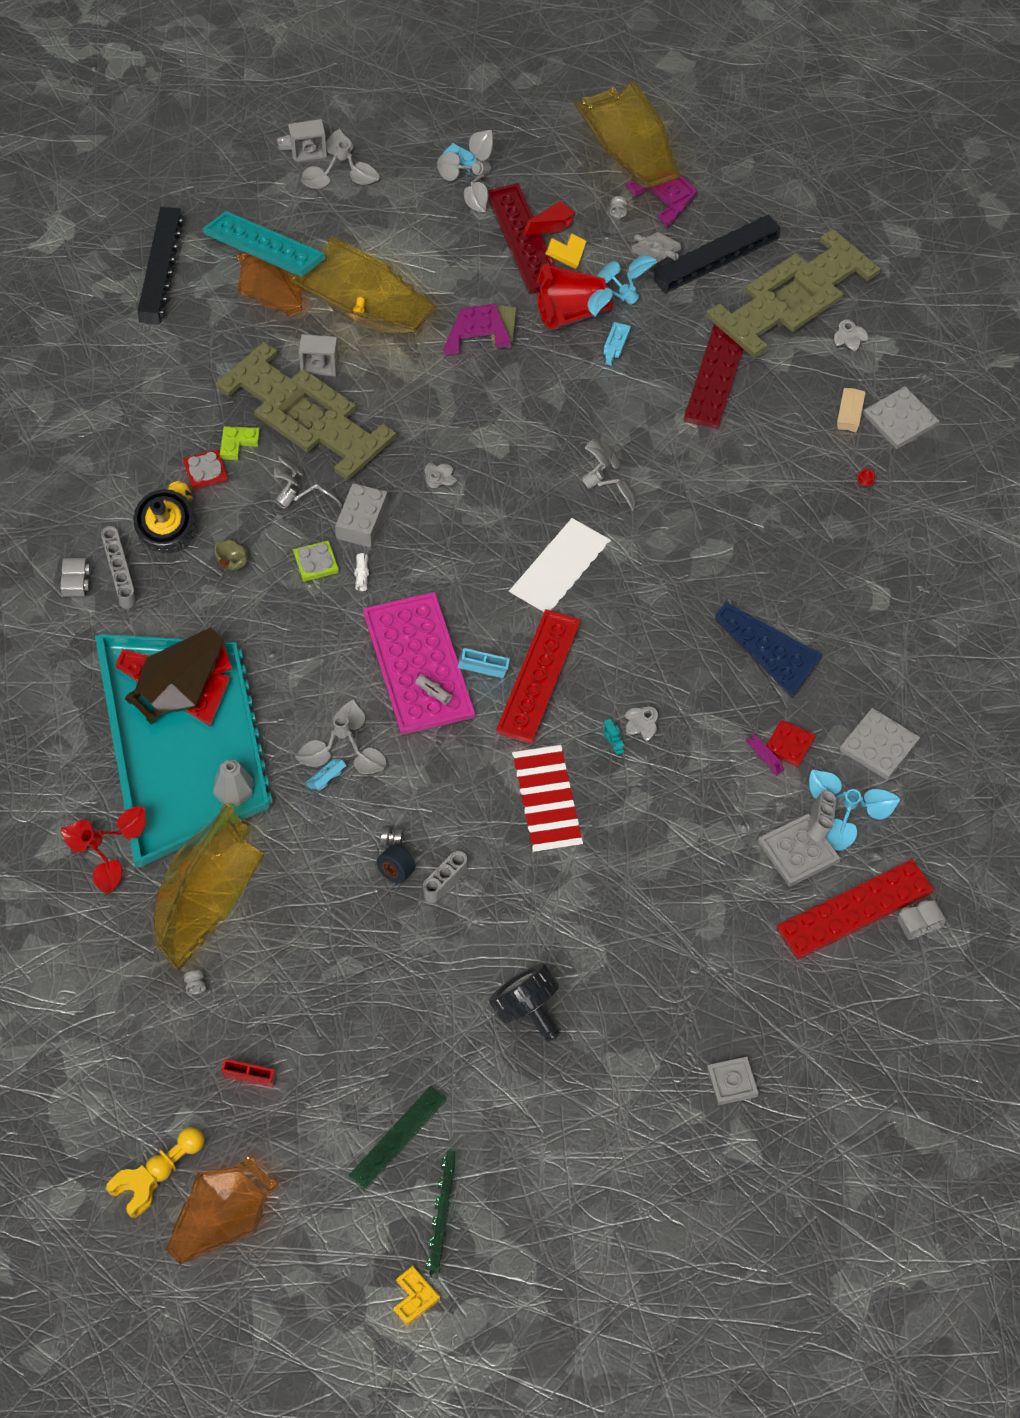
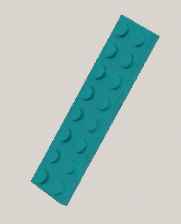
(264, 243)

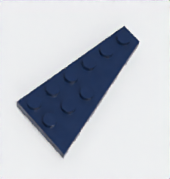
(775, 652)

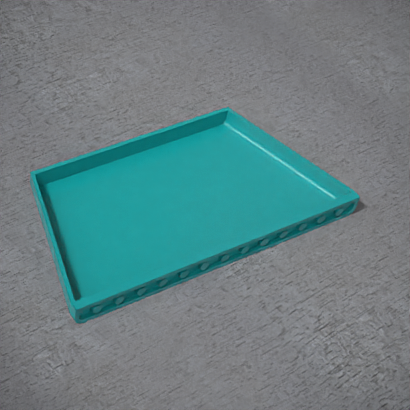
(175, 760)

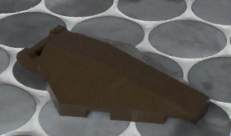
(177, 675)

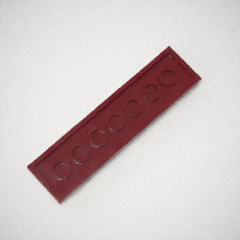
(527, 250)
(714, 380)

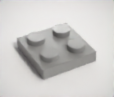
(732, 1081)

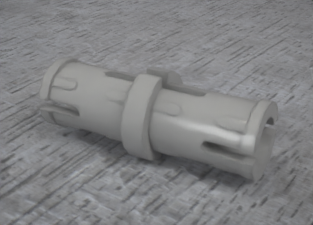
(424, 683)

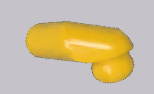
(359, 307)

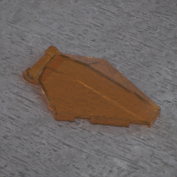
(268, 285)
(219, 1211)

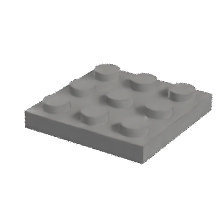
(901, 417)
(879, 744)
(796, 853)

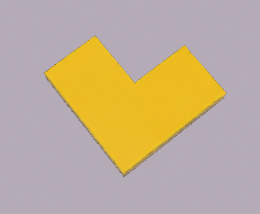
(568, 254)
(420, 1296)

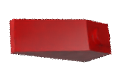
(551, 220)

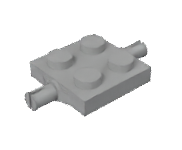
(656, 246)

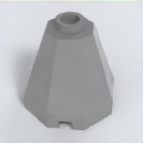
(232, 783)

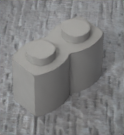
(74, 577)
(921, 919)

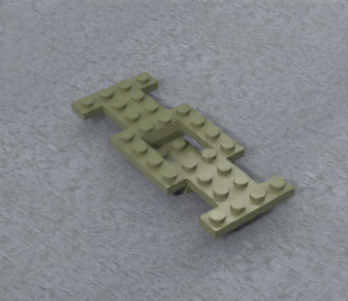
(798, 301)
(301, 419)

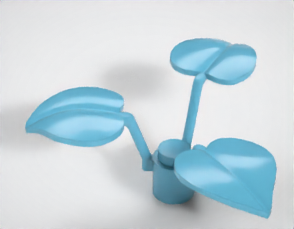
(627, 292)
(879, 806)

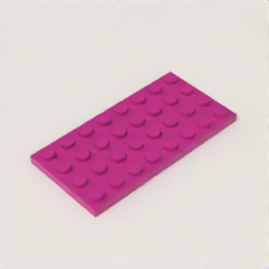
(414, 641)

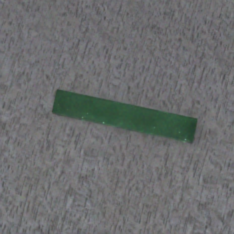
(397, 1138)
(440, 1221)

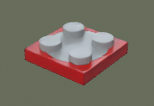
(205, 469)

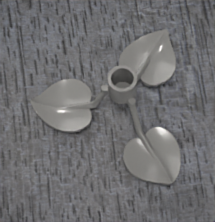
(341, 148)
(448, 166)
(606, 456)
(288, 494)
(346, 719)

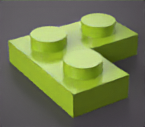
(234, 438)

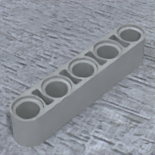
(118, 567)

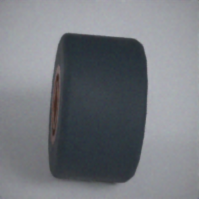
(396, 864)

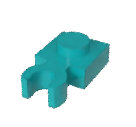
(612, 734)

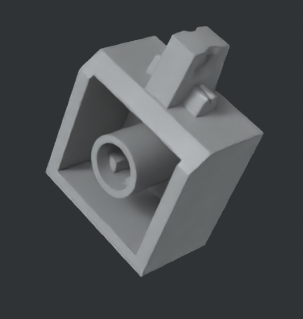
(305, 140)

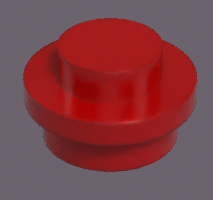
(866, 477)

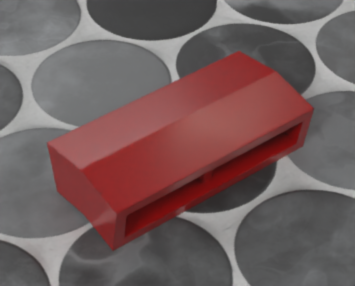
(249, 1069)

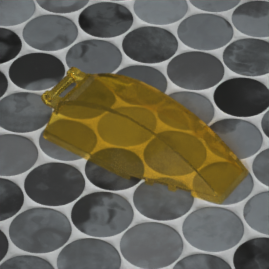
(631, 134)
(351, 274)
(203, 885)

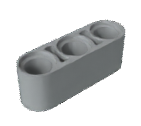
(822, 816)
(443, 885)

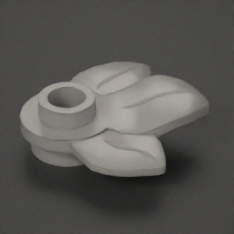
(850, 337)
(439, 475)
(640, 724)

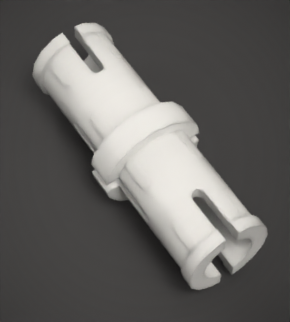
(361, 572)

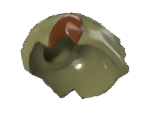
(231, 555)

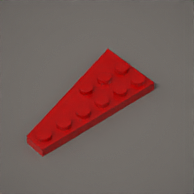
(214, 690)

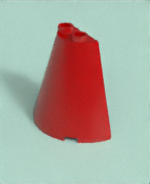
(566, 295)

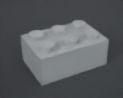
(361, 515)

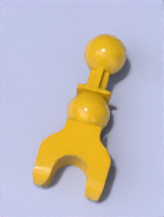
(157, 1169)

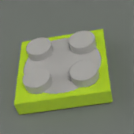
(315, 561)

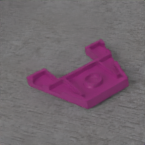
(674, 194)
(477, 322)

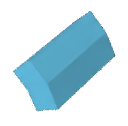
(483, 663)

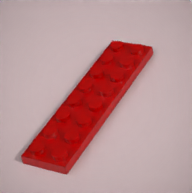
(538, 676)
(854, 909)

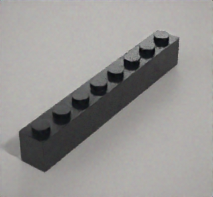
(716, 254)
(159, 265)

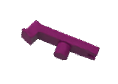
(765, 754)

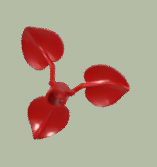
(82, 835)

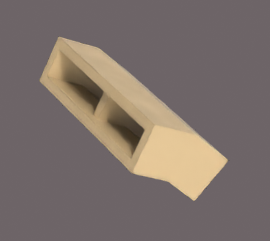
(850, 409)

